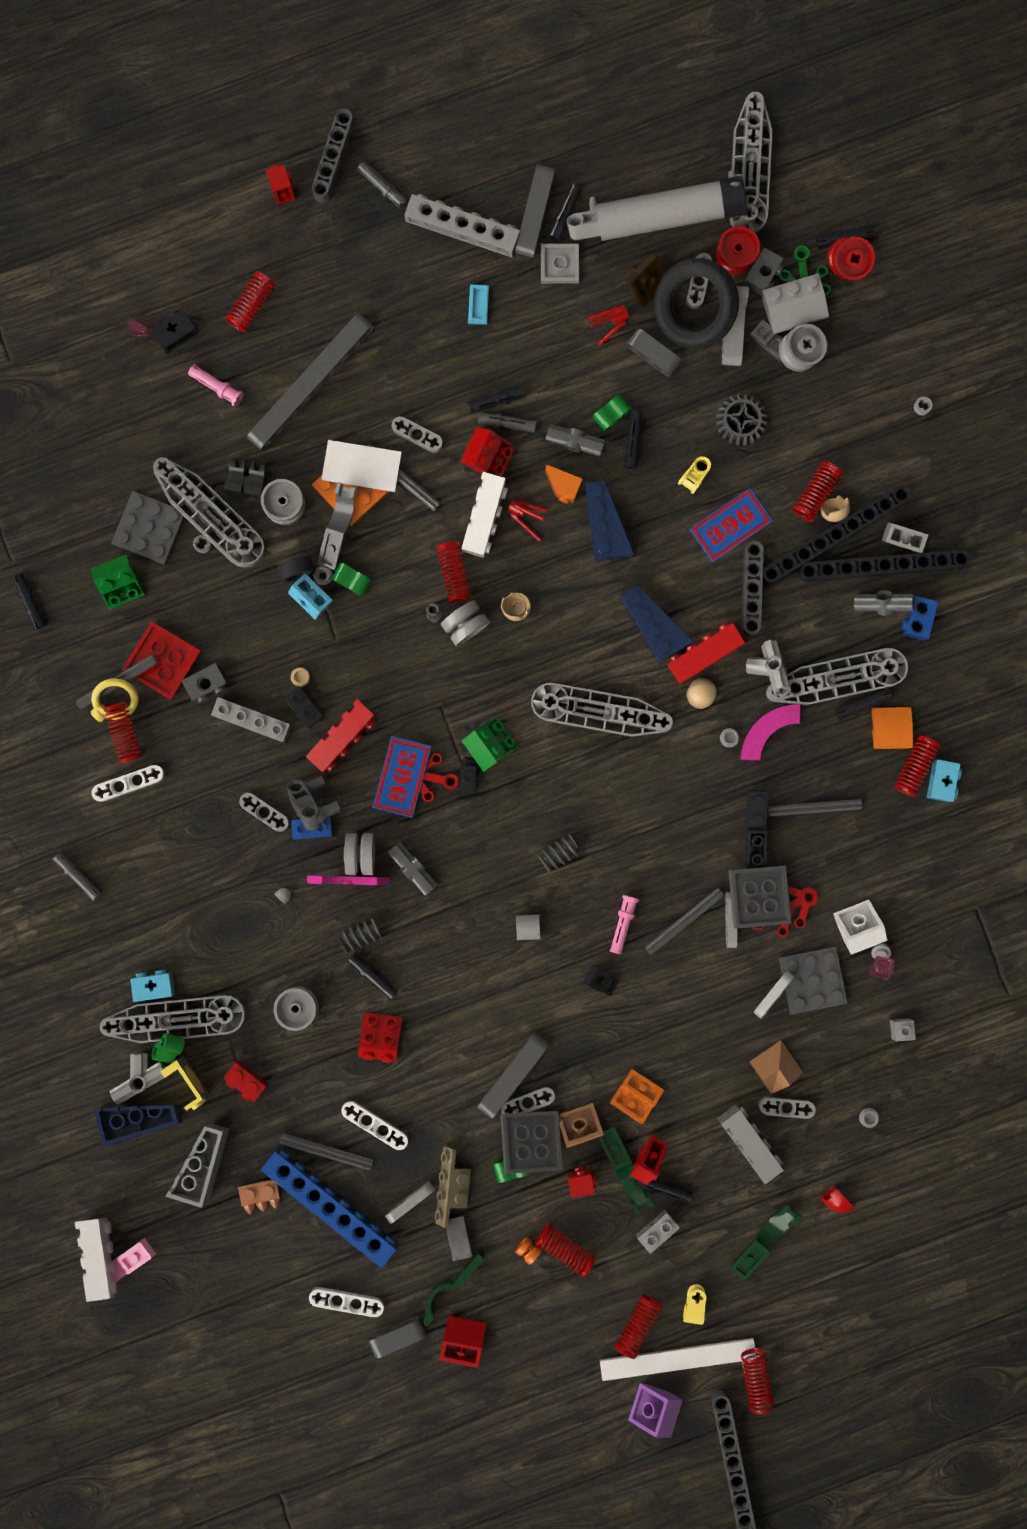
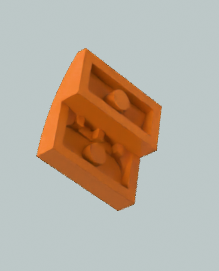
(892, 728)
(636, 1096)

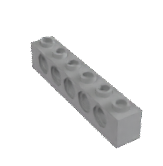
(467, 234)

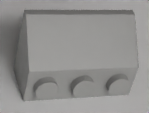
(795, 303)

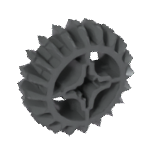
(733, 419)

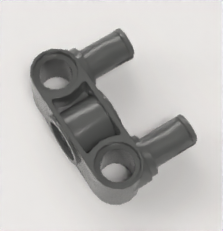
(305, 806)

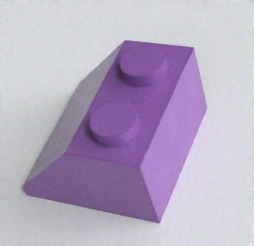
(655, 1411)

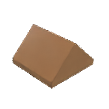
(580, 1125)

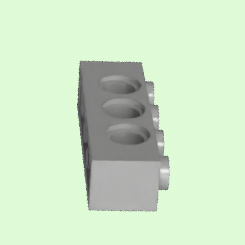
(251, 720)

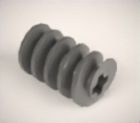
(559, 853)
(360, 936)

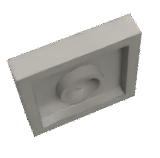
(559, 263)

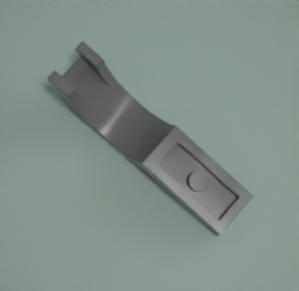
(337, 527)

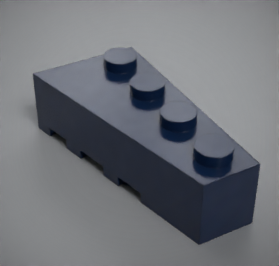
(606, 529)
(656, 628)
(126, 1123)

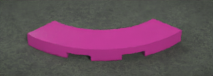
(765, 727)
(347, 880)

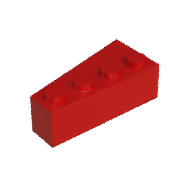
(707, 652)
(341, 737)

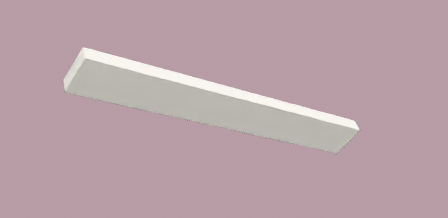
(675, 1359)

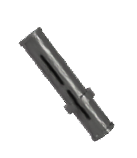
(388, 190)
(506, 422)
(433, 613)
(70, 869)

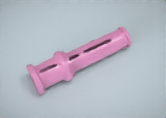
(222, 389)
(626, 915)

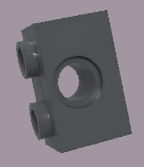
(766, 261)
(193, 683)

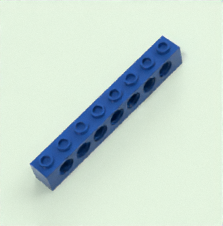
(378, 1255)

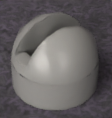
(283, 895)

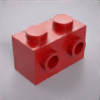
(281, 183)
(245, 1081)
(649, 1160)
(581, 1181)

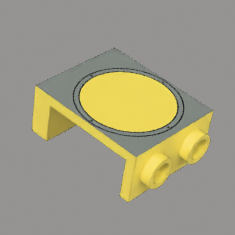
(191, 1079)

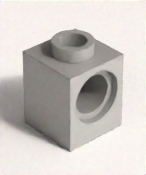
(902, 1029)

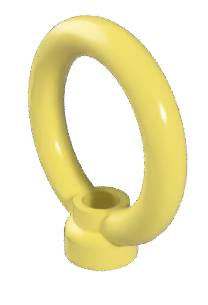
(98, 713)

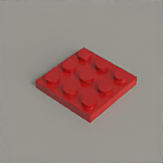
(173, 656)

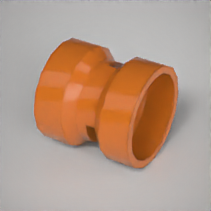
(528, 1250)

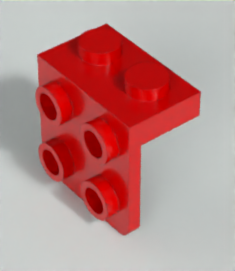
(379, 1037)

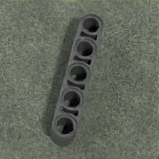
(336, 147)
(535, 210)
(757, 580)
(513, 1075)

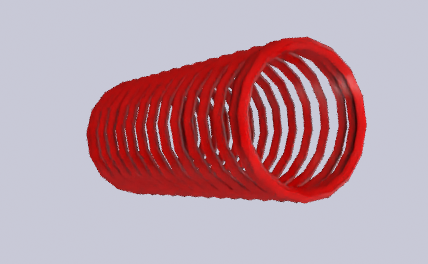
(265, 281)
(837, 474)
(462, 595)
(928, 743)
(131, 757)
(587, 1265)
(652, 1304)
(759, 1400)

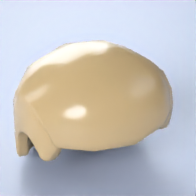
(835, 509)
(516, 606)
(701, 693)

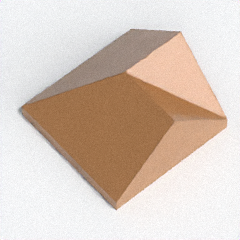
(776, 1067)

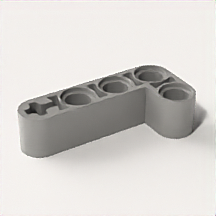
(733, 342)

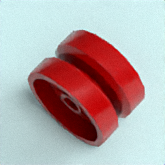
(747, 247)
(853, 248)

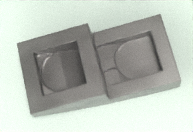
(764, 337)
(458, 1239)

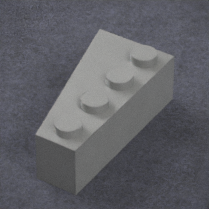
(750, 1144)
(200, 1169)

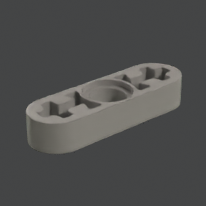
(701, 295)
(402, 432)
(273, 824)
(731, 933)
(774, 994)
(530, 1094)
(801, 1103)
(409, 1202)

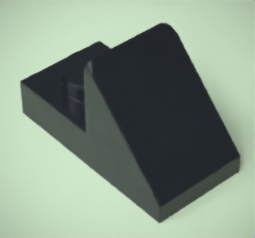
(601, 980)

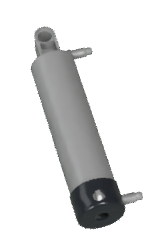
(661, 210)

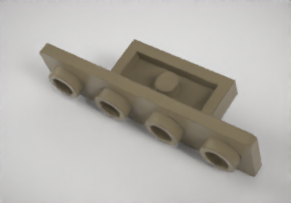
(452, 1187)

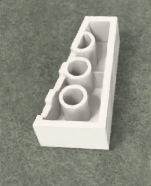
(484, 515)
(97, 1259)

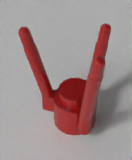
(616, 314)
(519, 508)

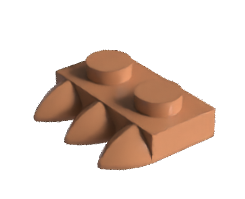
(259, 1193)

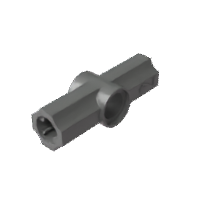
(574, 440)
(884, 602)
(412, 868)

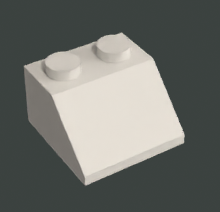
(860, 927)

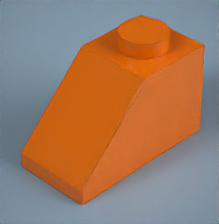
(563, 484)

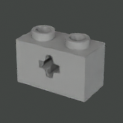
(904, 537)
(657, 1231)

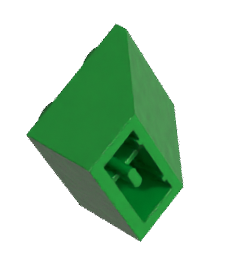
(117, 581)
(490, 744)

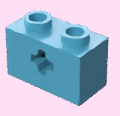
(310, 596)
(939, 790)
(142, 991)

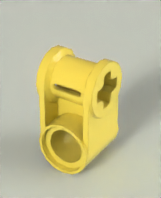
(693, 477)
(695, 1307)

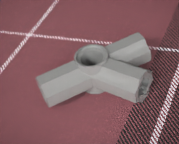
(767, 665)
(138, 1069)

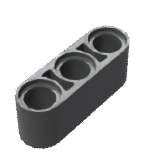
(653, 352)
(397, 1337)

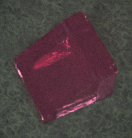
(137, 329)
(882, 967)

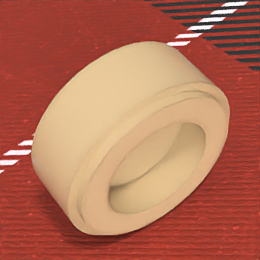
(300, 677)

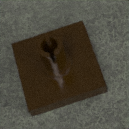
(645, 279)

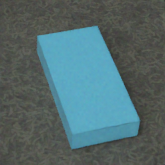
(478, 304)

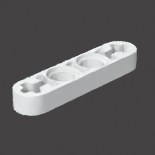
(128, 784)
(373, 1127)
(346, 1305)

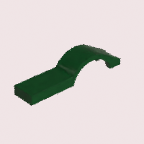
(623, 1166)
(764, 1242)
(459, 1280)

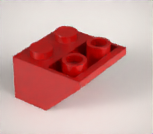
(487, 452)
(462, 1341)

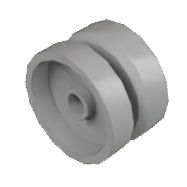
(802, 347)
(284, 513)
(463, 621)
(360, 854)
(290, 1018)

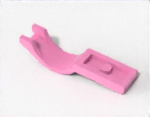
(132, 1259)

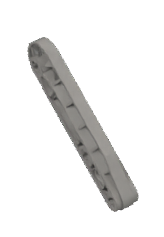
(752, 154)
(201, 503)
(827, 680)
(611, 711)
(164, 1021)

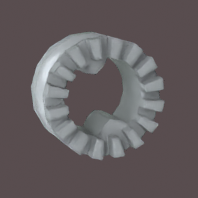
(925, 400)
(197, 541)

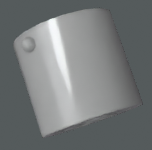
(527, 927)

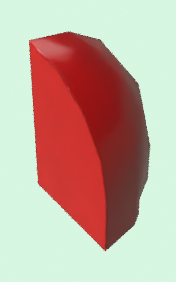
(836, 1201)

